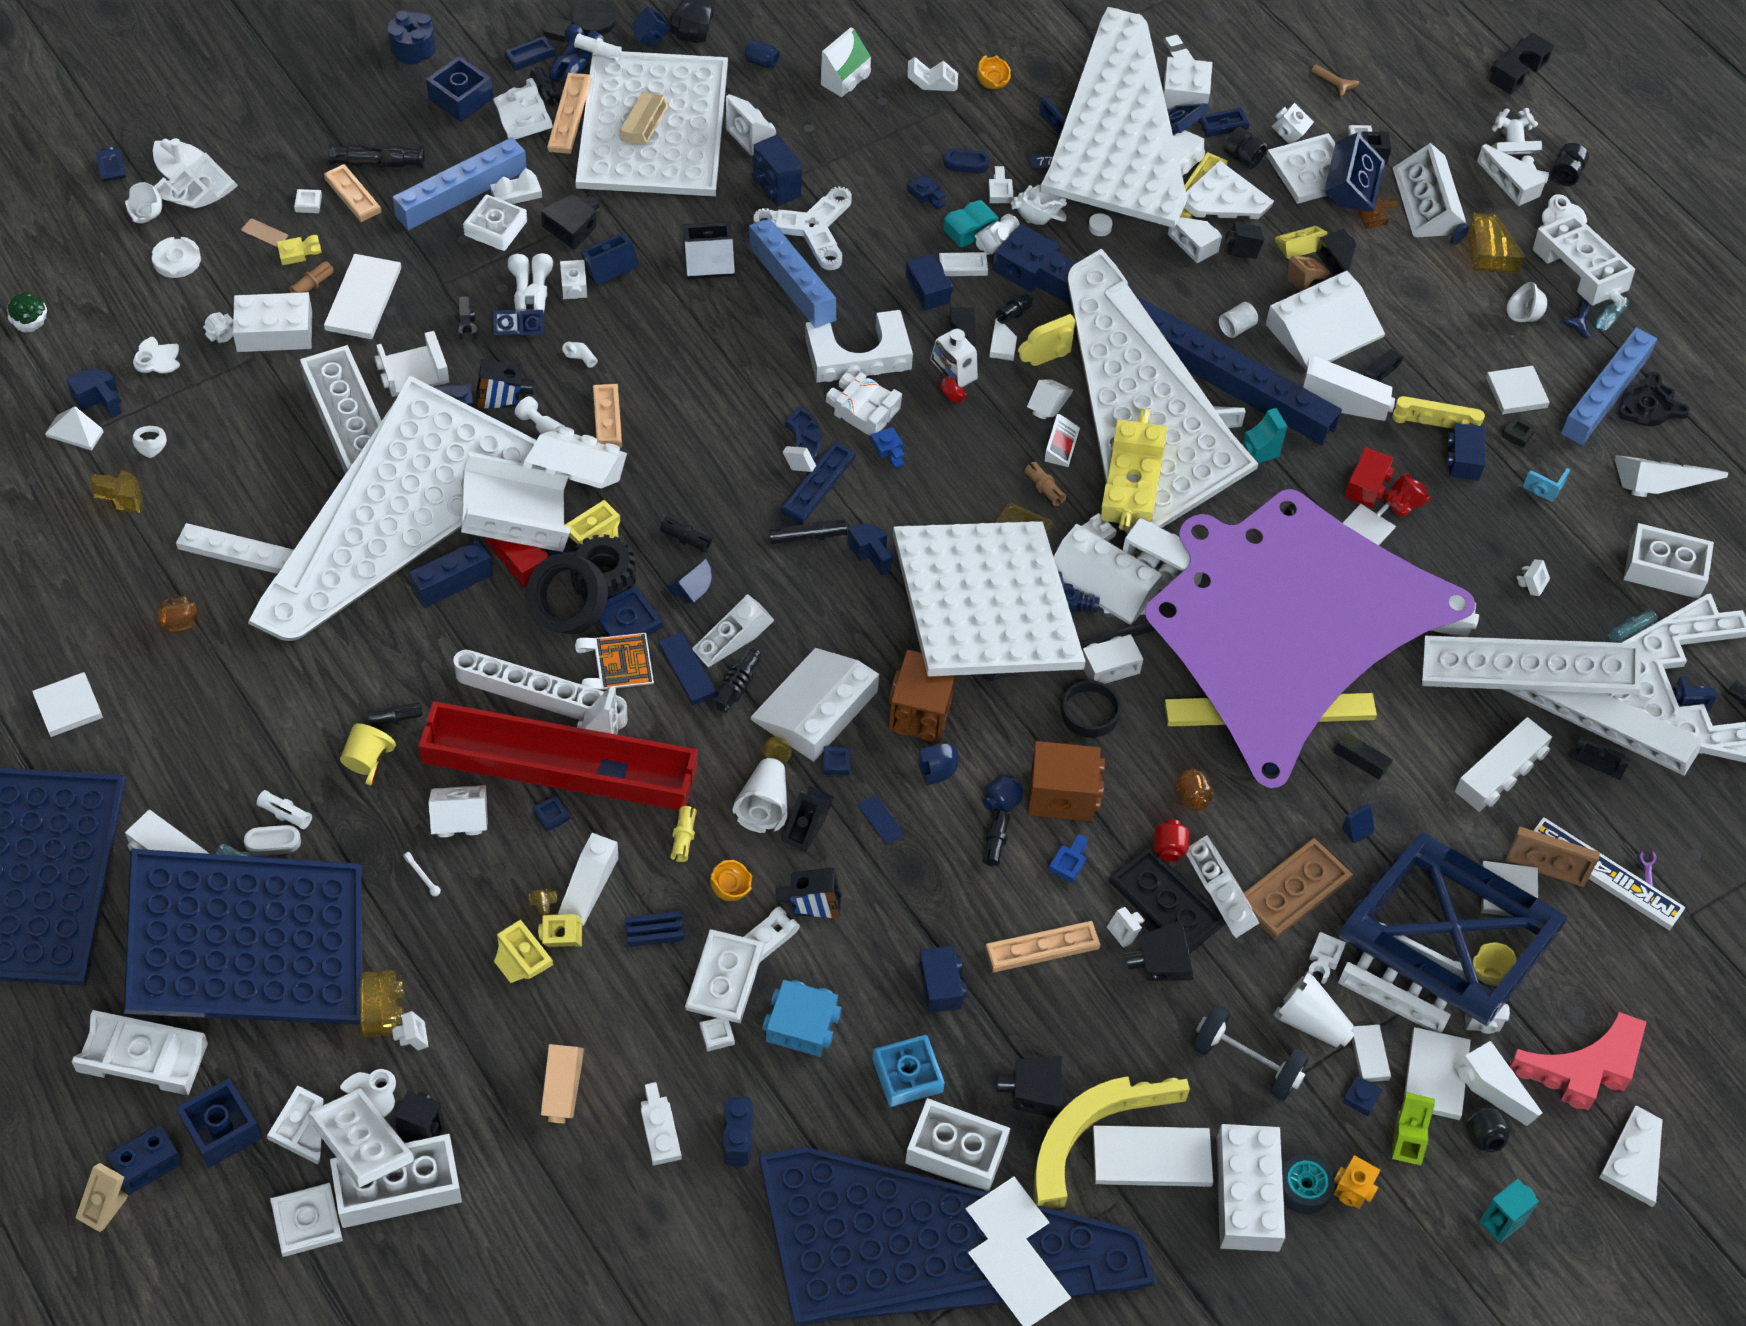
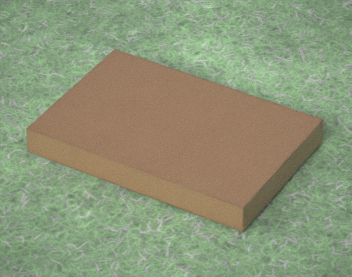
(1552, 856)

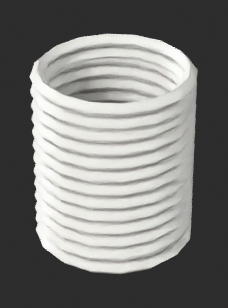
(1238, 319)

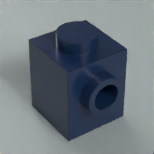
(650, 27)

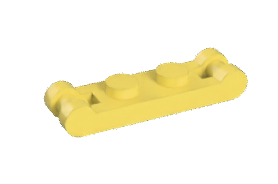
(1435, 413)

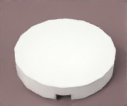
(176, 257)

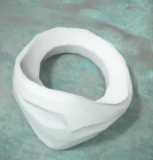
(149, 447)

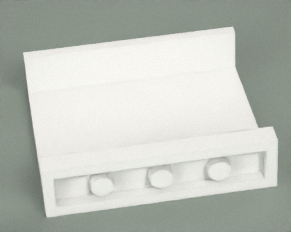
(513, 502)

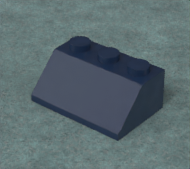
(1354, 174)

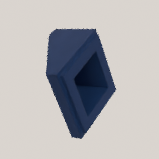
(1359, 824)

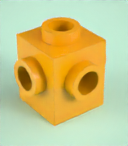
(1356, 1183)

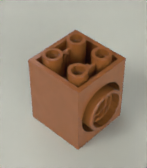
(920, 701)
(1066, 781)

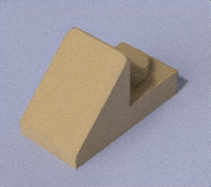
(101, 1197)

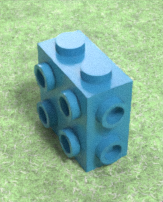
(802, 1017)

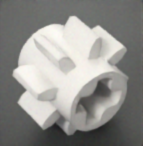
(219, 327)

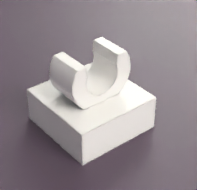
(1100, 528)
(1534, 577)
(1125, 926)
(411, 1032)

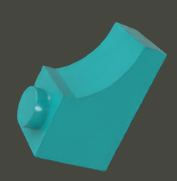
(1266, 438)

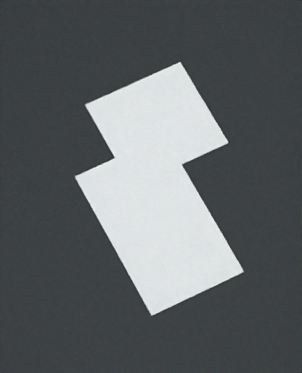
(1007, 1257)

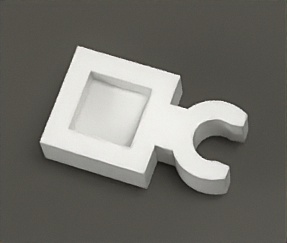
(1325, 955)

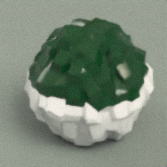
(26, 312)

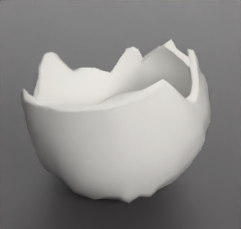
(143, 202)

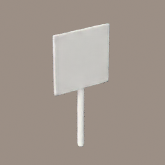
(1370, 523)

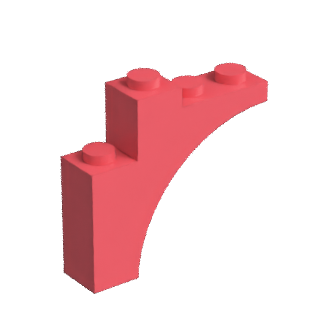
(1581, 1072)

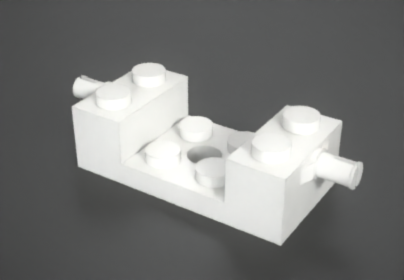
(1601, 271)

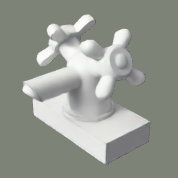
(1514, 133)

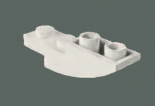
(1222, 886)

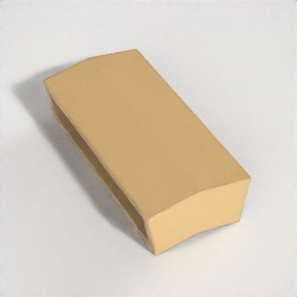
(643, 119)

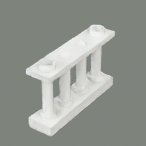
(1395, 999)

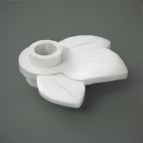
(1556, 212)
(156, 357)
(380, 1097)

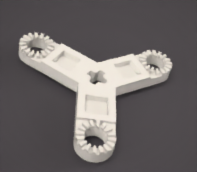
(818, 237)

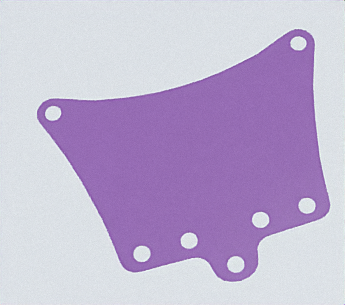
(1291, 620)

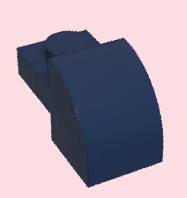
(870, 543)

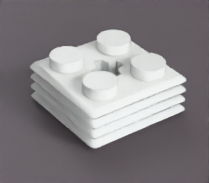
(495, 222)

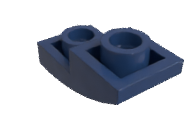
(517, 322)

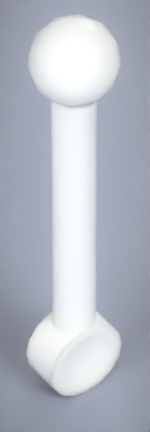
(434, 890)

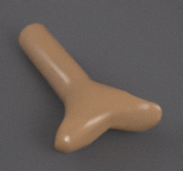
(1341, 84)

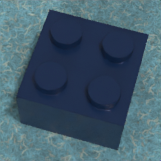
(459, 88)
(777, 170)
(218, 1122)

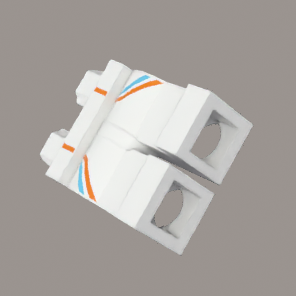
(864, 403)

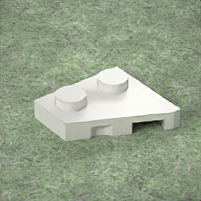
(293, 1127)

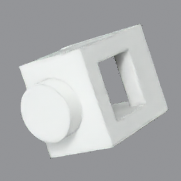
(573, 279)

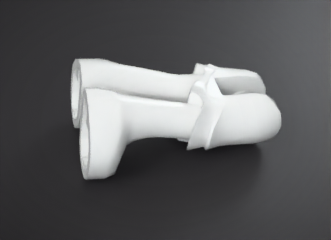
(536, 292)

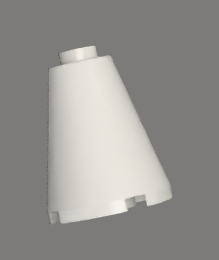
(763, 798)
(1315, 1013)

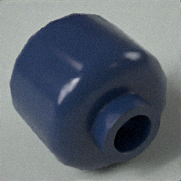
(1002, 793)

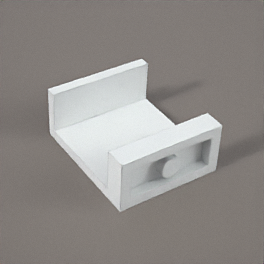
(421, 363)

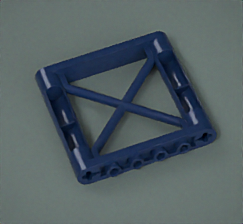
(1441, 860)

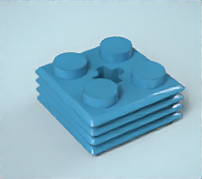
(916, 1056)

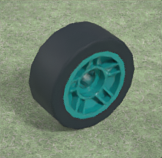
(1319, 1179)

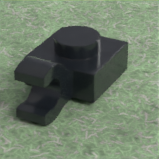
(466, 315)

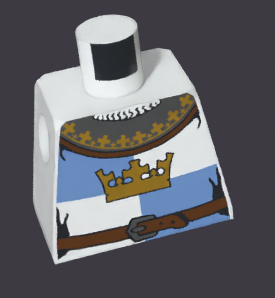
(955, 357)

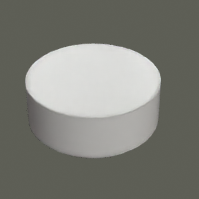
(1100, 224)

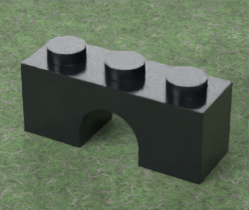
(1511, 70)

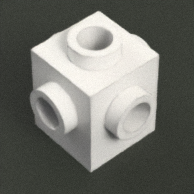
(1291, 123)

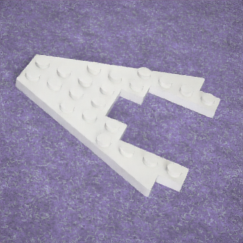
(1663, 650)

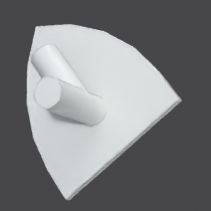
(173, 155)

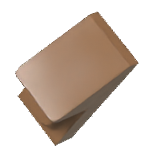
(1305, 270)

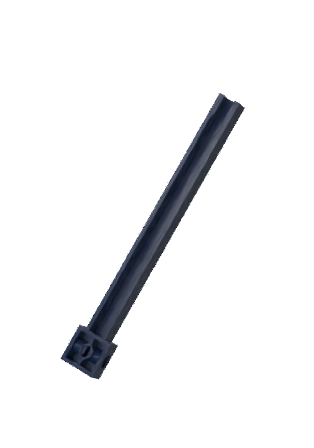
(1036, 262)

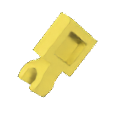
(295, 250)

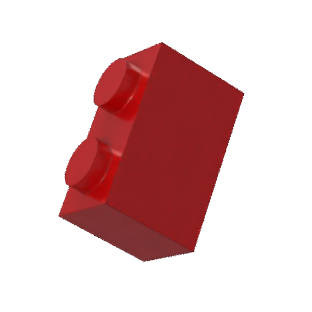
(1369, 476)

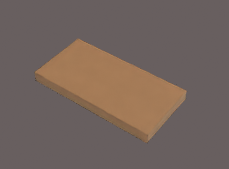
(1296, 887)

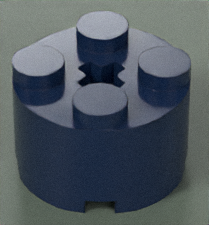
(411, 36)

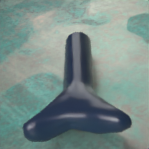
(1579, 322)

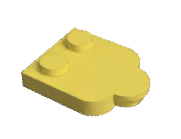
(1048, 341)

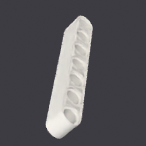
(528, 683)

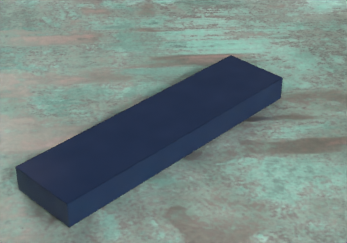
(818, 482)

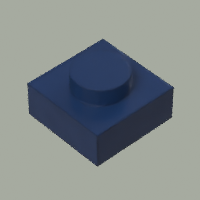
(1362, 1096)

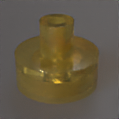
(777, 749)
(543, 899)

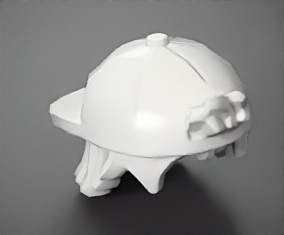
(1039, 206)

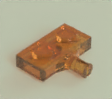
(1378, 216)

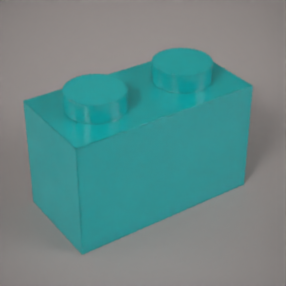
(1509, 1210)

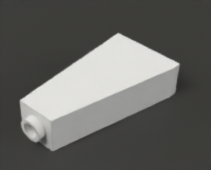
(1348, 389)

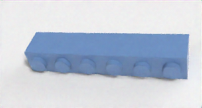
(459, 183)
(792, 273)
(1609, 386)

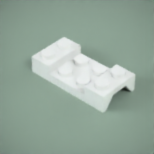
(141, 1052)

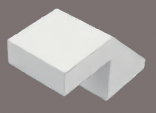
(939, 77)

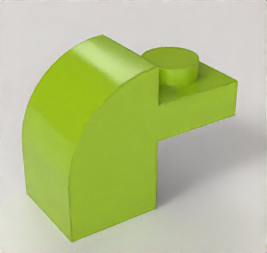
(1412, 1128)

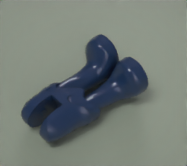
(568, 60)

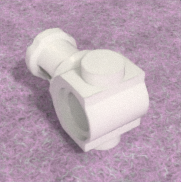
(993, 235)

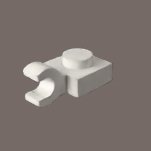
(1000, 188)

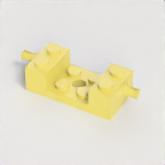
(1137, 451)

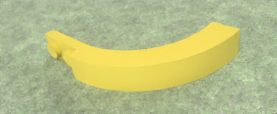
(1080, 1115)

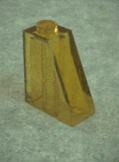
(1493, 245)

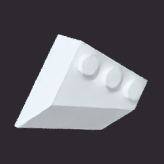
(578, 456)

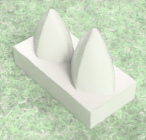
(517, 190)

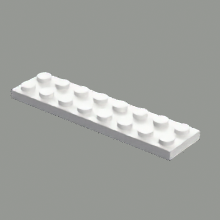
(1532, 665)

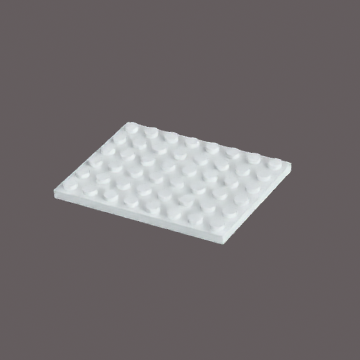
(687, 140)
(987, 599)

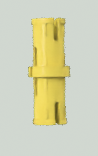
(683, 834)

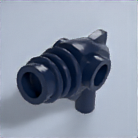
(1074, 600)

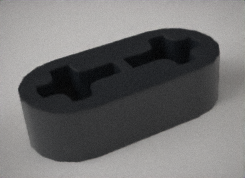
(1384, 365)

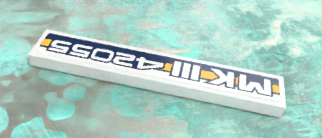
(1623, 883)

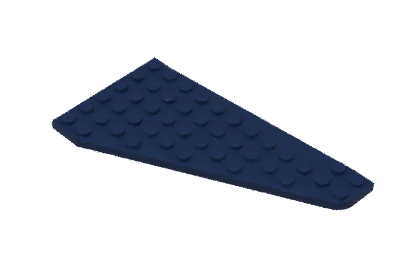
(899, 1243)

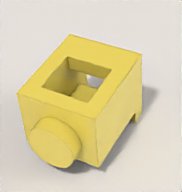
(552, 923)

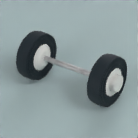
(1212, 1030)

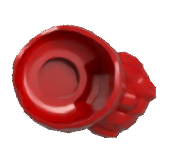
(1406, 495)

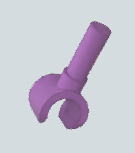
(1647, 865)

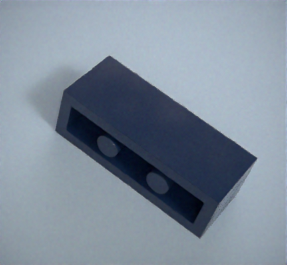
(450, 573)

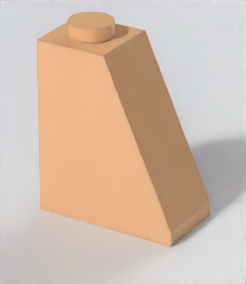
(561, 1082)

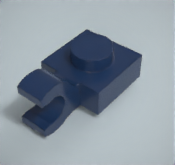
(926, 189)

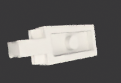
(659, 1127)

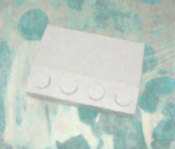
(1325, 320)
(817, 701)

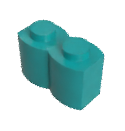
(967, 222)

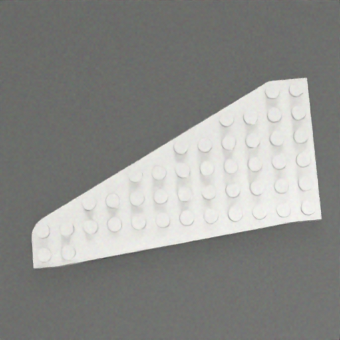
(1118, 130)
(1136, 368)
(386, 509)

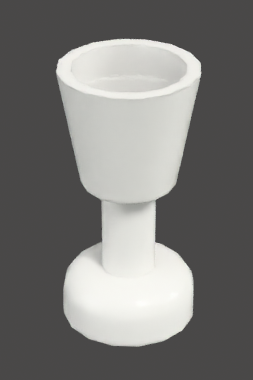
(527, 410)

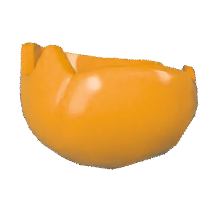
(993, 72)
(730, 880)

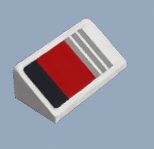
(1061, 441)

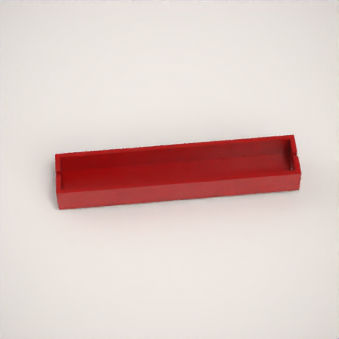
(557, 755)

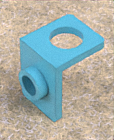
(1543, 486)

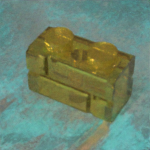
(380, 1003)

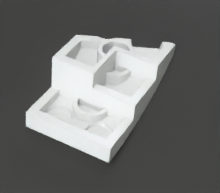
(522, 111)
(197, 185)

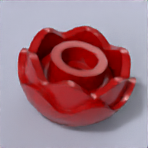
(952, 390)

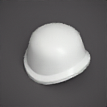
(1527, 304)

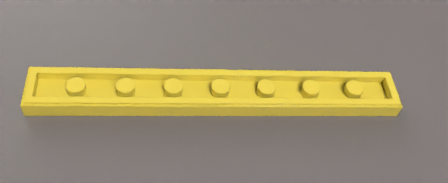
(1202, 711)

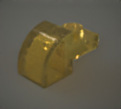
(122, 490)

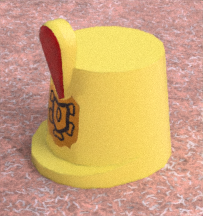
(365, 750)

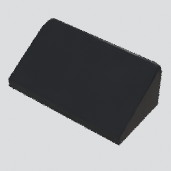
(1363, 756)

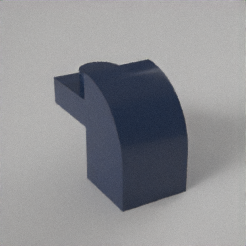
(95, 387)

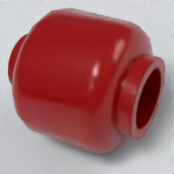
(1171, 840)

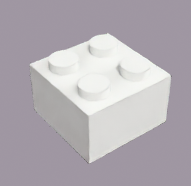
(1186, 81)

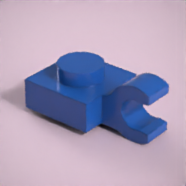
(888, 444)
(1070, 861)

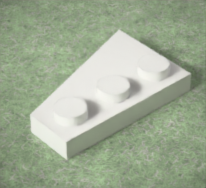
(1636, 1156)

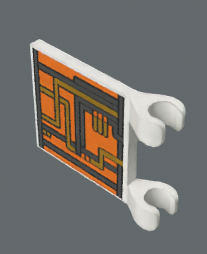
(620, 661)

